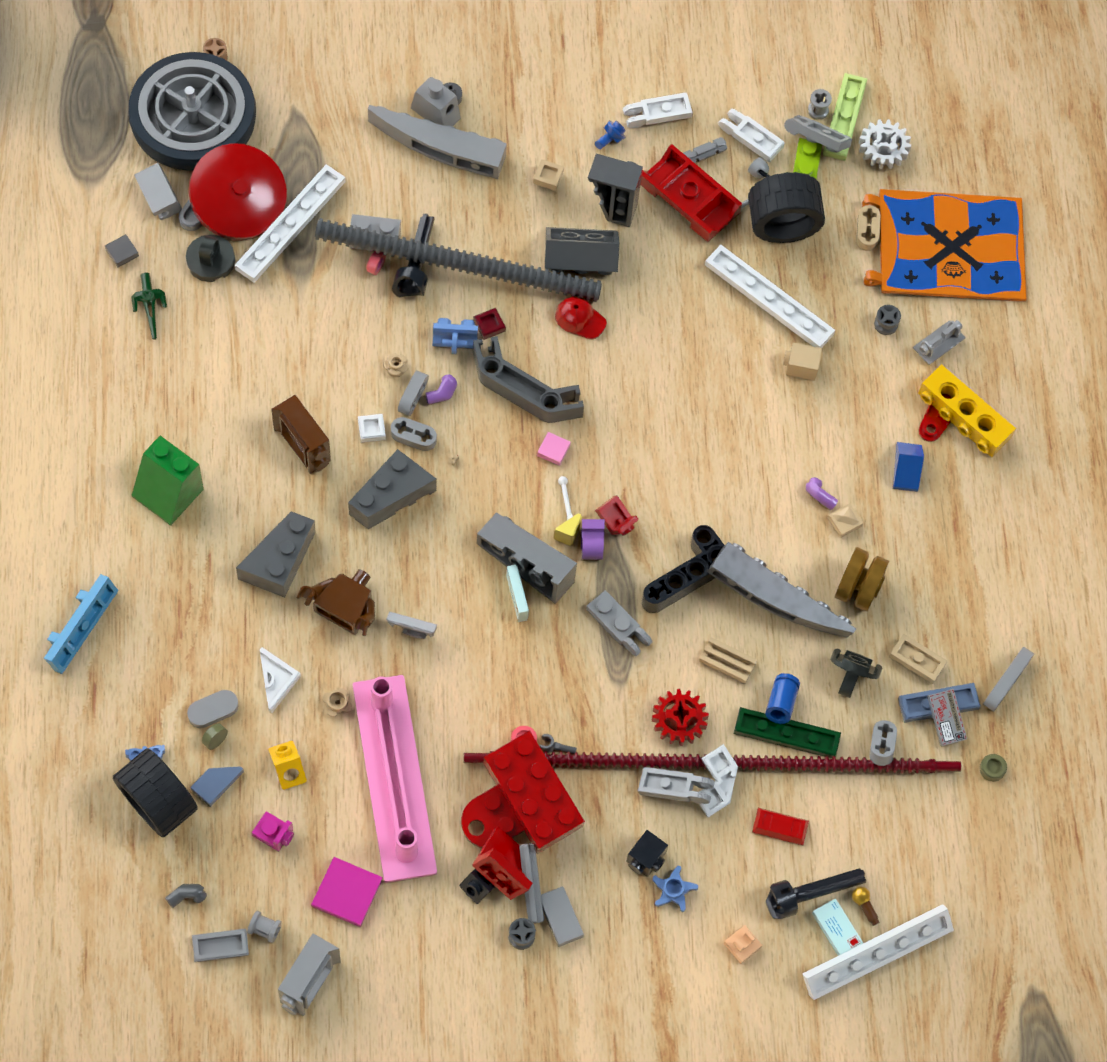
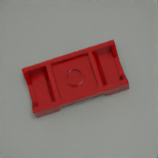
(691, 193)

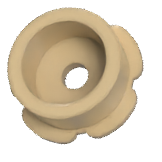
(396, 371)

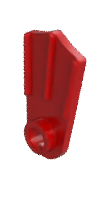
(933, 419)

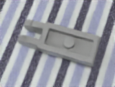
(818, 133)
(618, 622)
(674, 785)

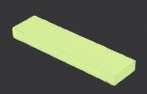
(847, 110)

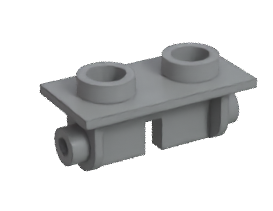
(940, 341)

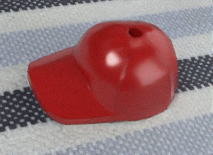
(581, 321)

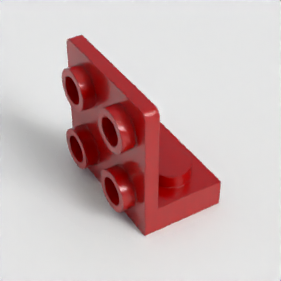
(501, 864)

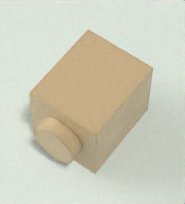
(802, 361)

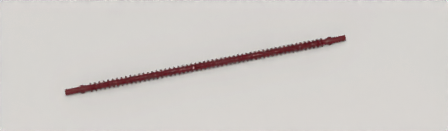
(929, 766)

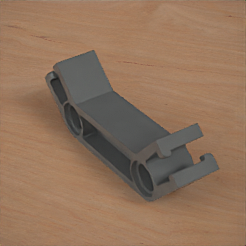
(524, 389)

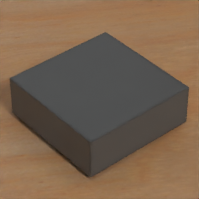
(121, 250)

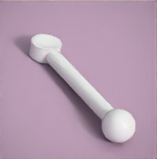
(563, 481)

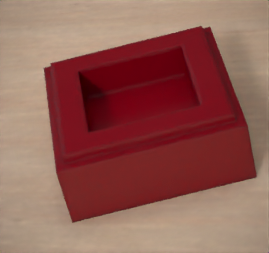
(489, 323)

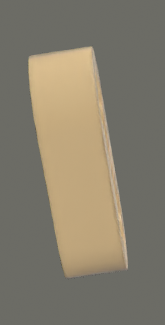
(863, 227)

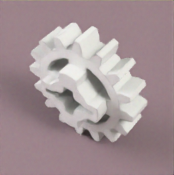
(884, 142)

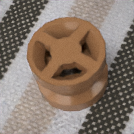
(215, 46)

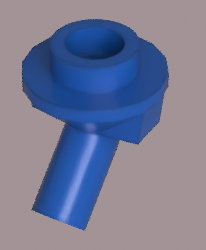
(614, 131)

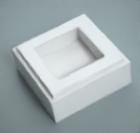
(371, 428)

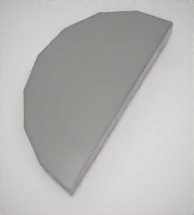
(412, 627)

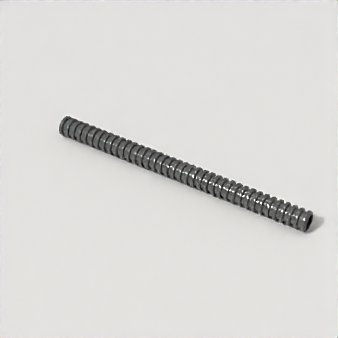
(458, 260)

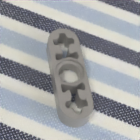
(1008, 679)

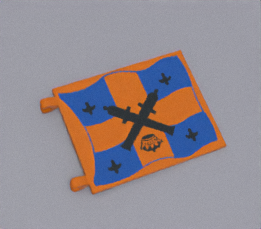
(949, 245)

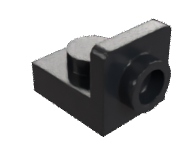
(476, 886)

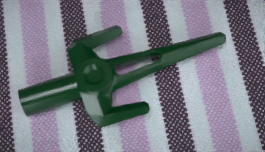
(148, 297)

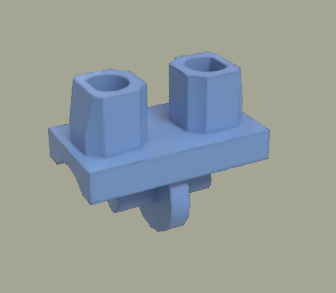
(454, 335)

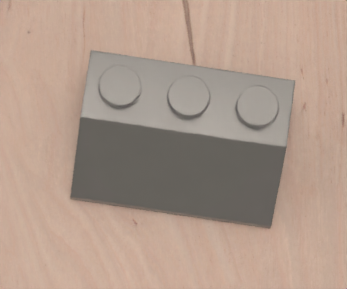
(582, 250)

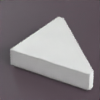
(278, 678)

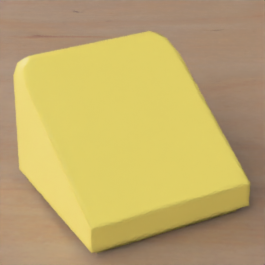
(568, 530)

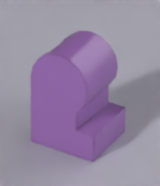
(592, 539)

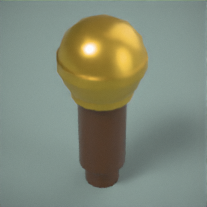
(862, 897)

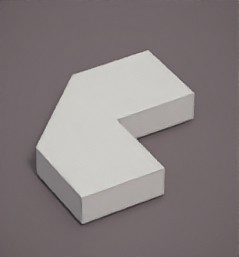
(724, 771)

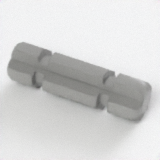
(706, 150)

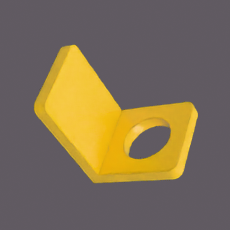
(286, 757)

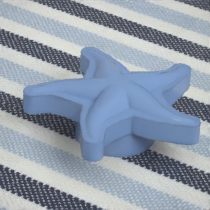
(673, 889)

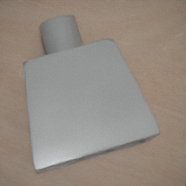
(436, 103)

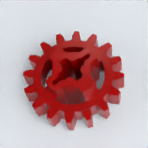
(690, 716)

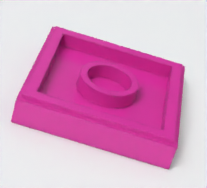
(347, 891)

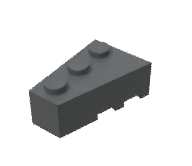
(617, 186)
(391, 489)
(278, 555)

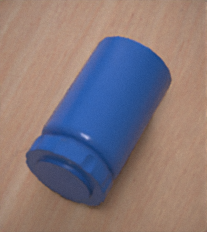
(782, 698)

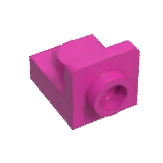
(273, 831)

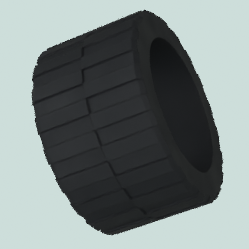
(786, 207)
(155, 792)

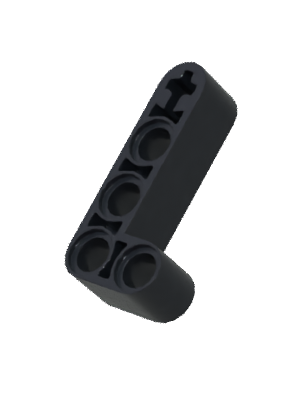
(682, 575)

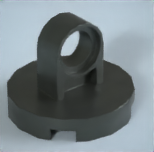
(210, 258)
(855, 666)

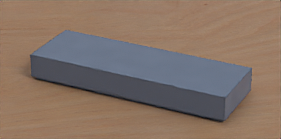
(917, 707)

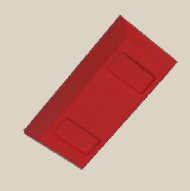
(780, 826)

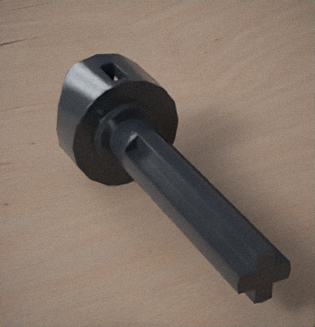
(410, 279)
(787, 897)

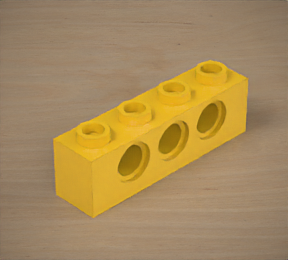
(963, 398)

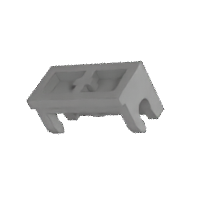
(158, 192)

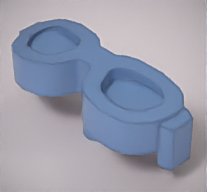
(132, 753)

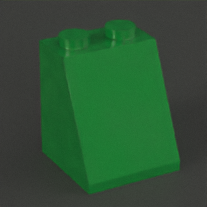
(167, 480)

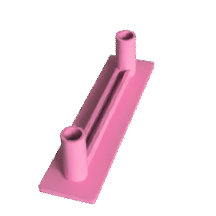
(394, 779)

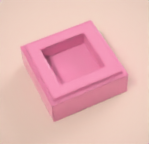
(553, 448)

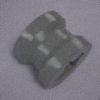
(884, 314)
(521, 928)

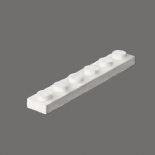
(290, 223)
(769, 297)
(878, 952)

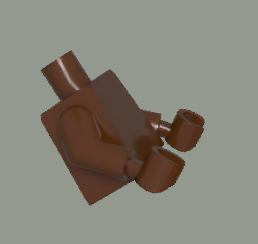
(343, 601)

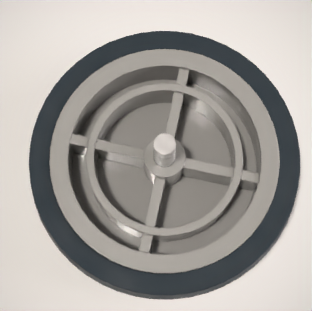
(190, 107)

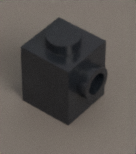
(647, 854)

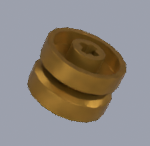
(864, 580)

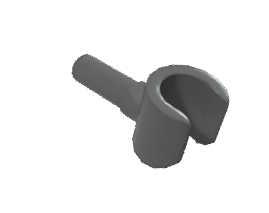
(555, 746)

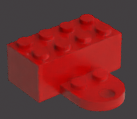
(524, 799)

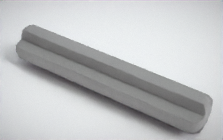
(533, 896)

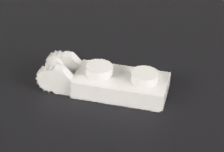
(658, 110)
(752, 135)

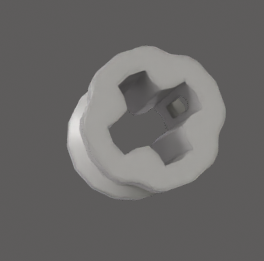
(817, 102)
(264, 926)

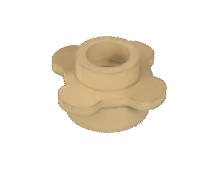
(337, 695)

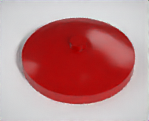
(237, 191)

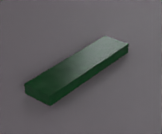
(790, 734)

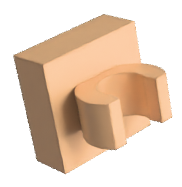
(742, 944)

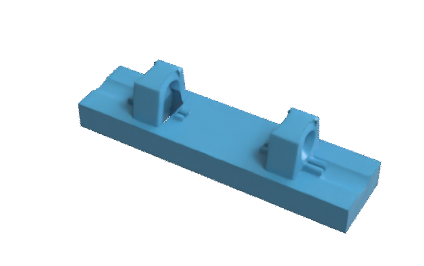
(80, 624)

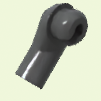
(184, 891)

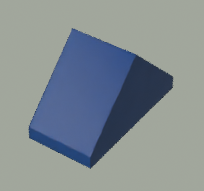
(908, 466)

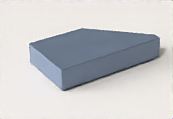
(215, 783)

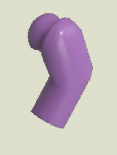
(444, 391)
(814, 488)

